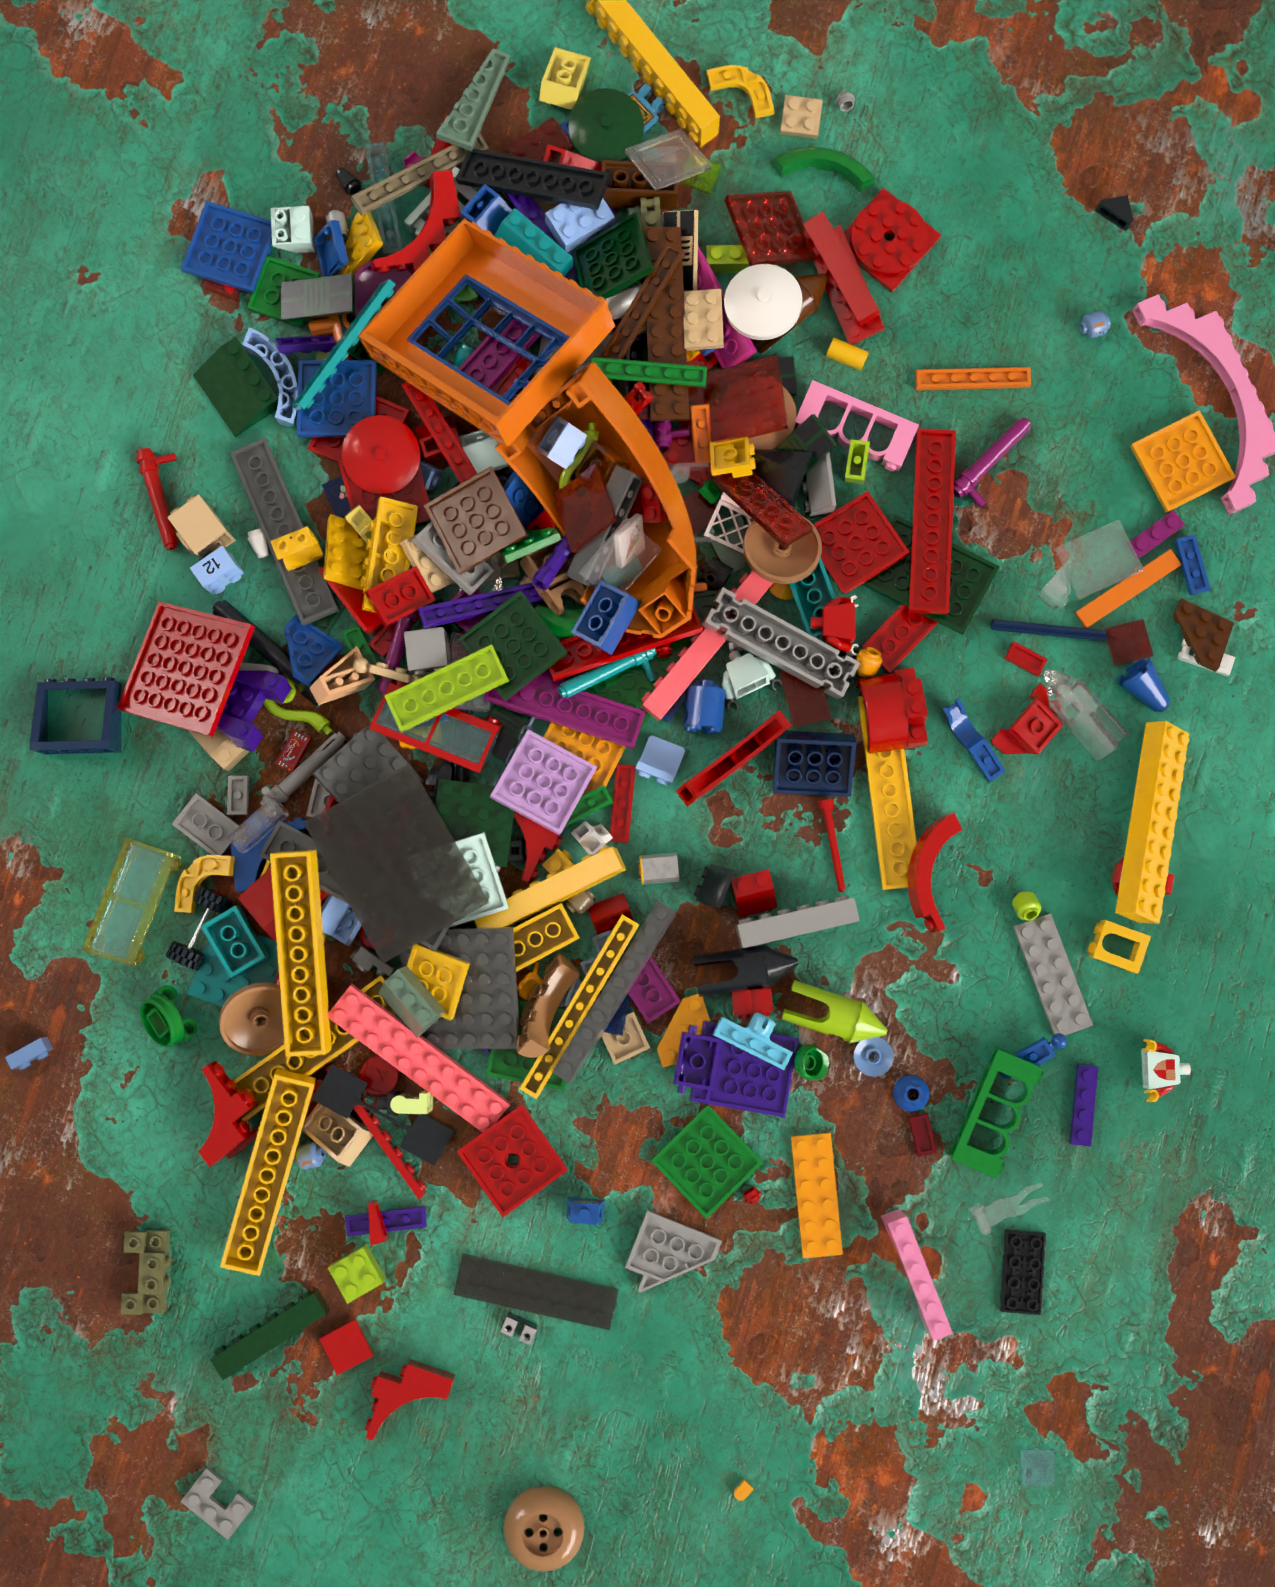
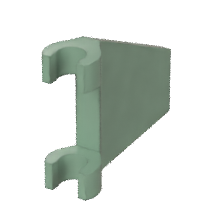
(727, 555)

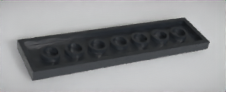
(534, 178)

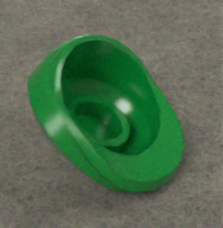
(811, 1062)

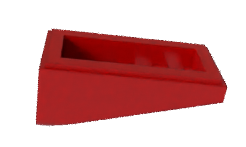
(377, 1228)

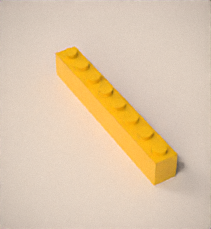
(556, 888)

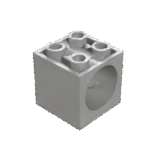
(427, 650)

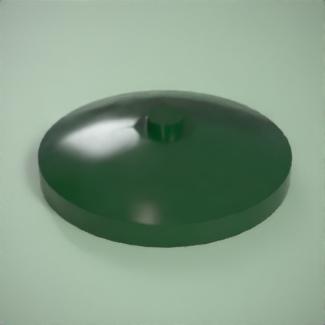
(605, 125)

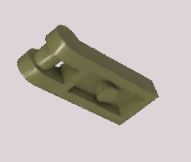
(651, 218)

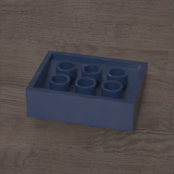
(814, 763)

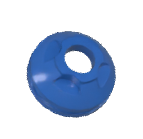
(901, 1088)

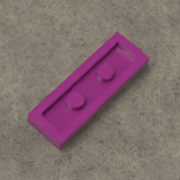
(1156, 533)

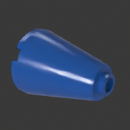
(1145, 685)

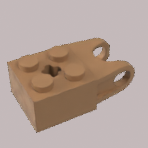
(560, 585)

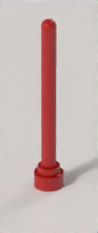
(827, 806)

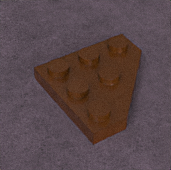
(1203, 632)

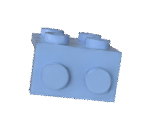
(660, 760)
(339, 920)

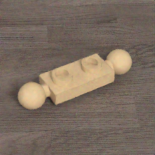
(362, 665)

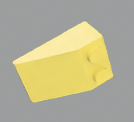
(564, 78)

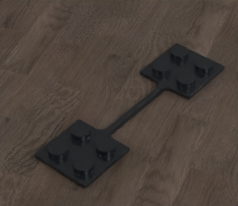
(343, 1091)

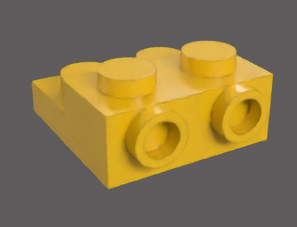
(732, 457)

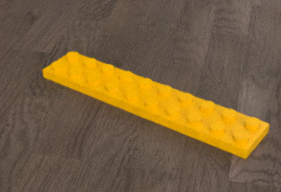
(890, 810)

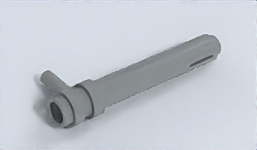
(305, 770)

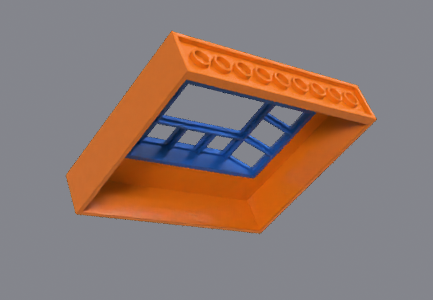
(512, 284)

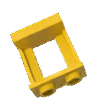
(299, 550)
(1138, 952)

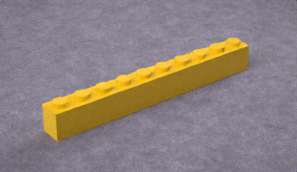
(579, 1006)

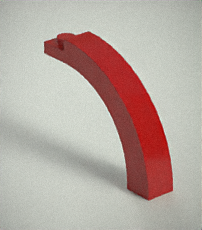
(921, 869)

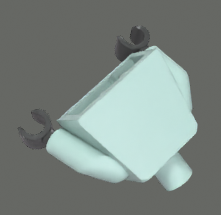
(746, 675)

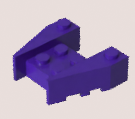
(245, 701)

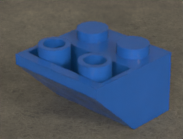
(486, 210)

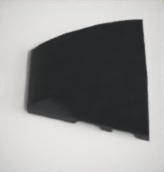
(782, 471)

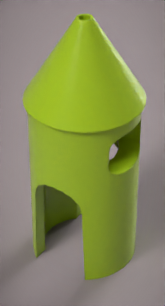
(844, 1019)

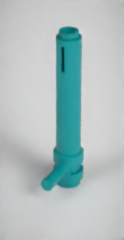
(606, 671)

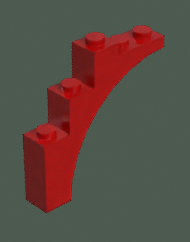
(443, 209)
(733, 759)

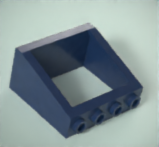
(111, 728)

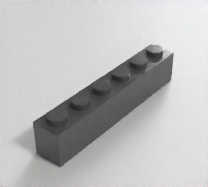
(622, 492)

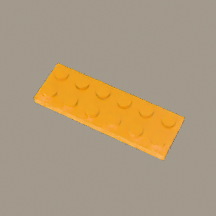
(816, 1195)

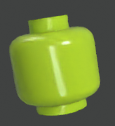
(1026, 905)

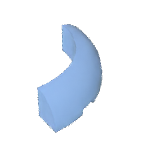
(264, 349)

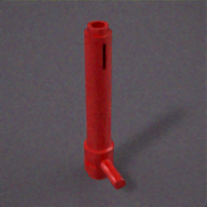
(149, 470)

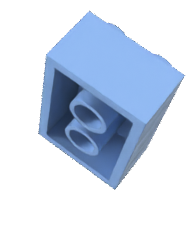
(576, 224)

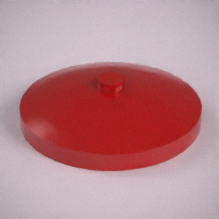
(381, 454)

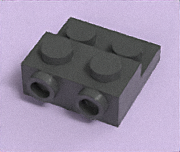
(368, 960)

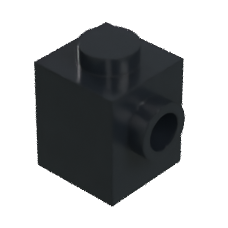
(715, 573)

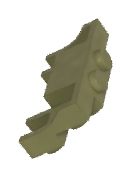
(153, 1271)

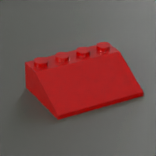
(260, 902)

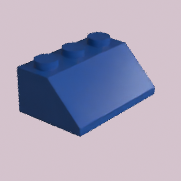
(606, 617)

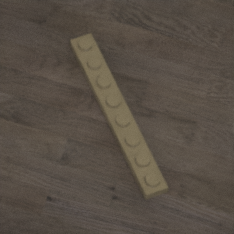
(411, 177)

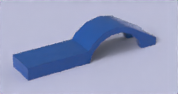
(973, 741)

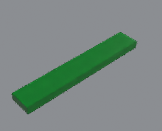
(652, 372)

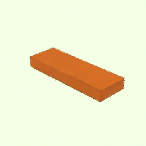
(700, 432)

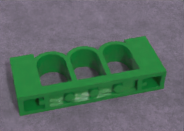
(980, 1159)

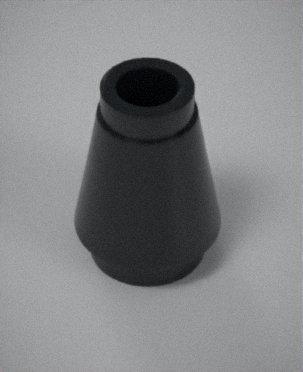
(348, 181)

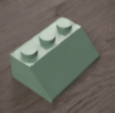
(411, 1000)

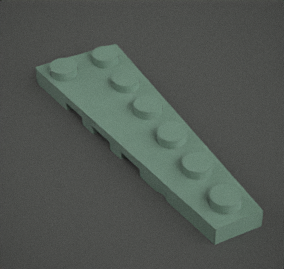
(469, 114)

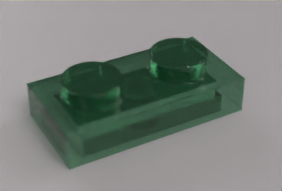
(327, 623)

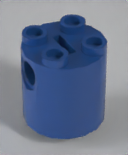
(704, 707)

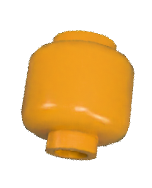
(869, 661)

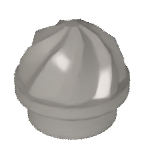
(845, 101)

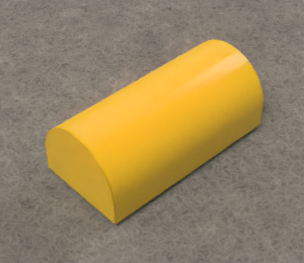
(847, 354)

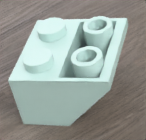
(293, 229)
(482, 452)

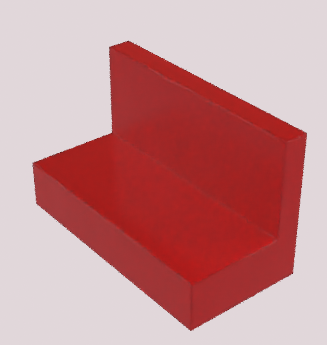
(608, 912)

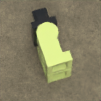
(405, 1103)

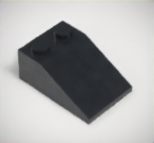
(714, 886)

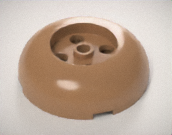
(562, 1513)

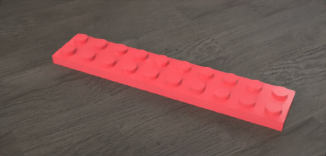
(418, 1059)

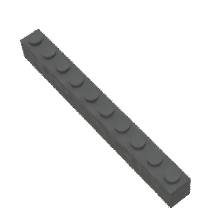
(614, 992)

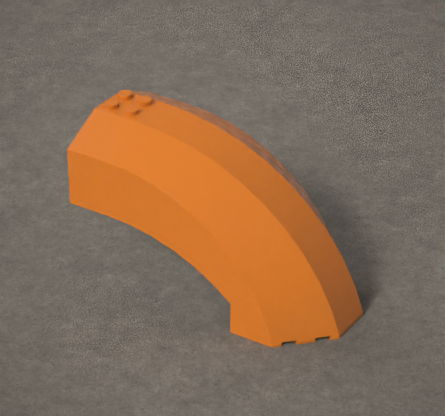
(586, 397)

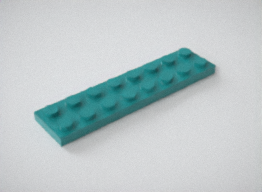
(339, 352)

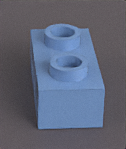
(35, 1050)

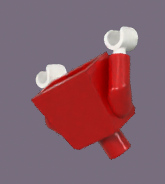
(838, 624)

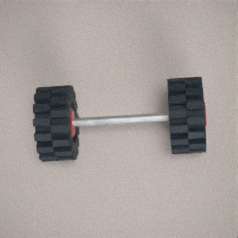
(185, 954)

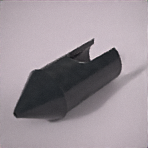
(755, 966)

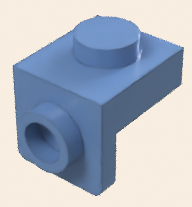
(431, 475)

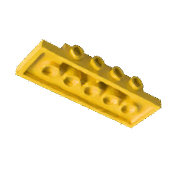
(386, 557)

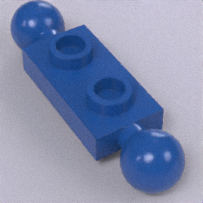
(1041, 1050)

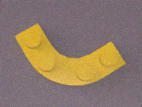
(746, 80)
(194, 876)

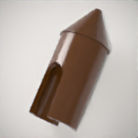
(812, 290)

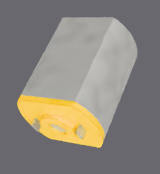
(658, 868)

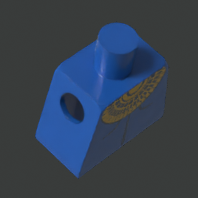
(585, 1210)

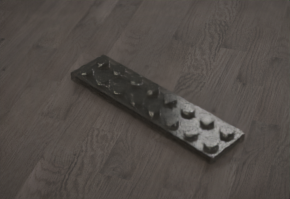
(536, 1291)

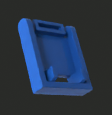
(331, 253)

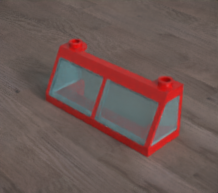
(451, 735)

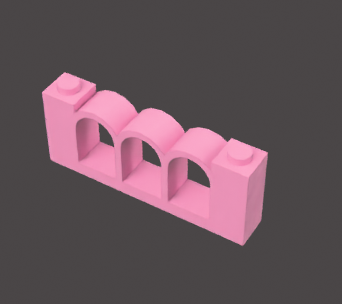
(905, 430)

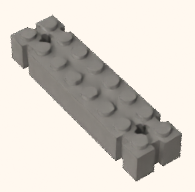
(780, 643)

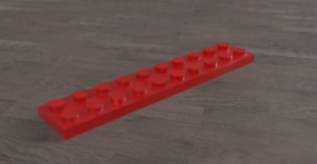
(932, 521)

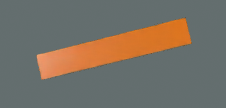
(973, 378)
(1127, 589)

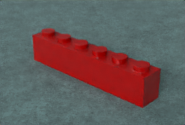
(841, 268)

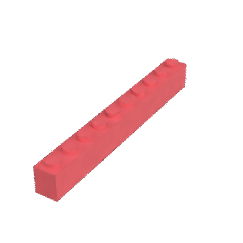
(698, 654)

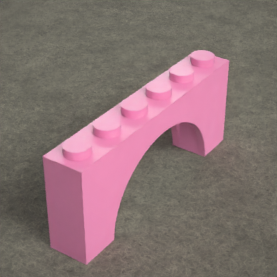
(928, 1302)

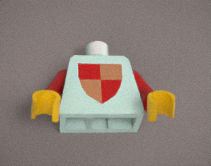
(1160, 1069)

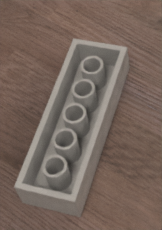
(796, 923)

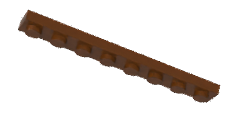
(643, 303)

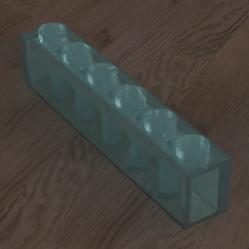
(387, 213)

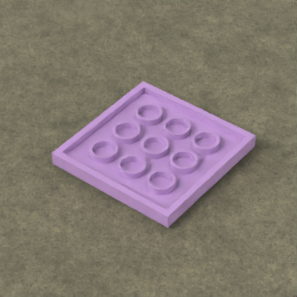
(543, 782)

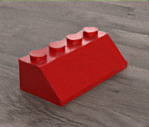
(353, 601)

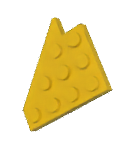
(344, 553)

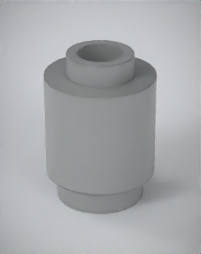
(339, 216)

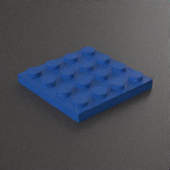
(228, 247)
(343, 401)

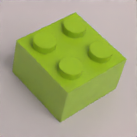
(357, 1273)

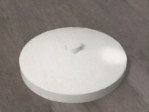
(763, 301)

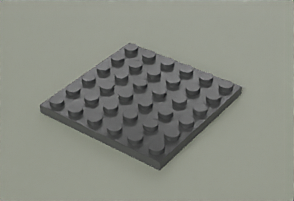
(489, 999)

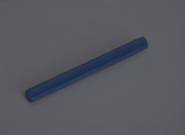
(1048, 630)

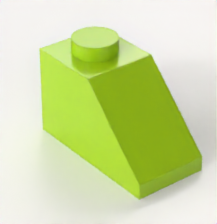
(857, 461)

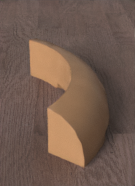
(542, 1006)

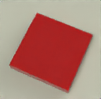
(346, 1346)

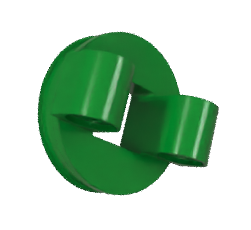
(163, 1019)

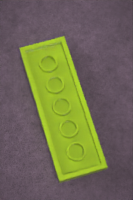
(446, 688)

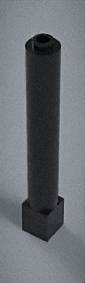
(265, 647)

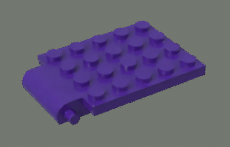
(730, 1076)

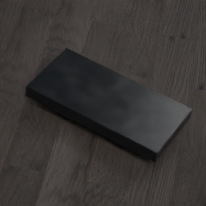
(1022, 1272)

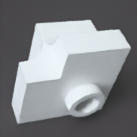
(591, 837)

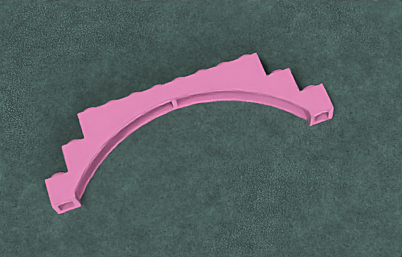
(1213, 342)

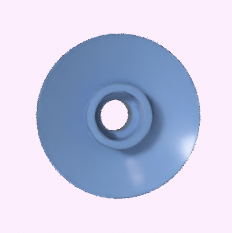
(883, 1059)

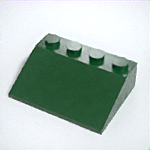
(236, 387)

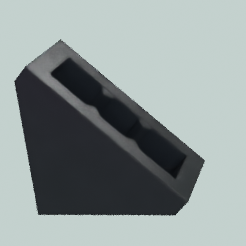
(1116, 211)

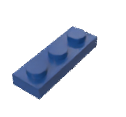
(1192, 565)

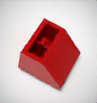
(430, 449)

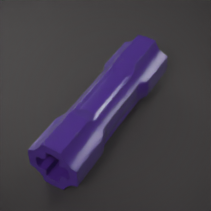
(547, 572)

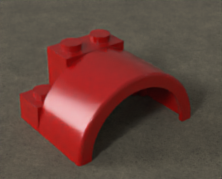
(890, 707)

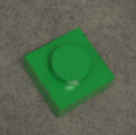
(710, 491)

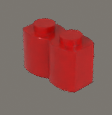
(751, 1002)

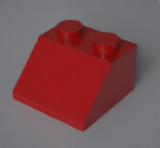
(753, 893)

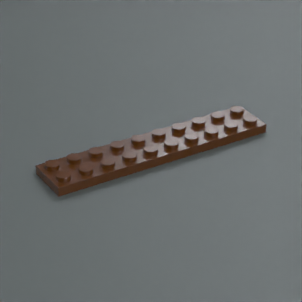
(666, 331)

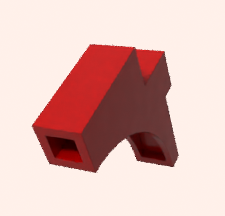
(537, 840)
(230, 1105)
(417, 1383)

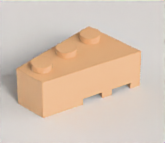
(341, 679)

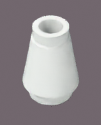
(258, 543)

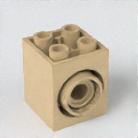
(199, 527)

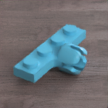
(754, 1039)

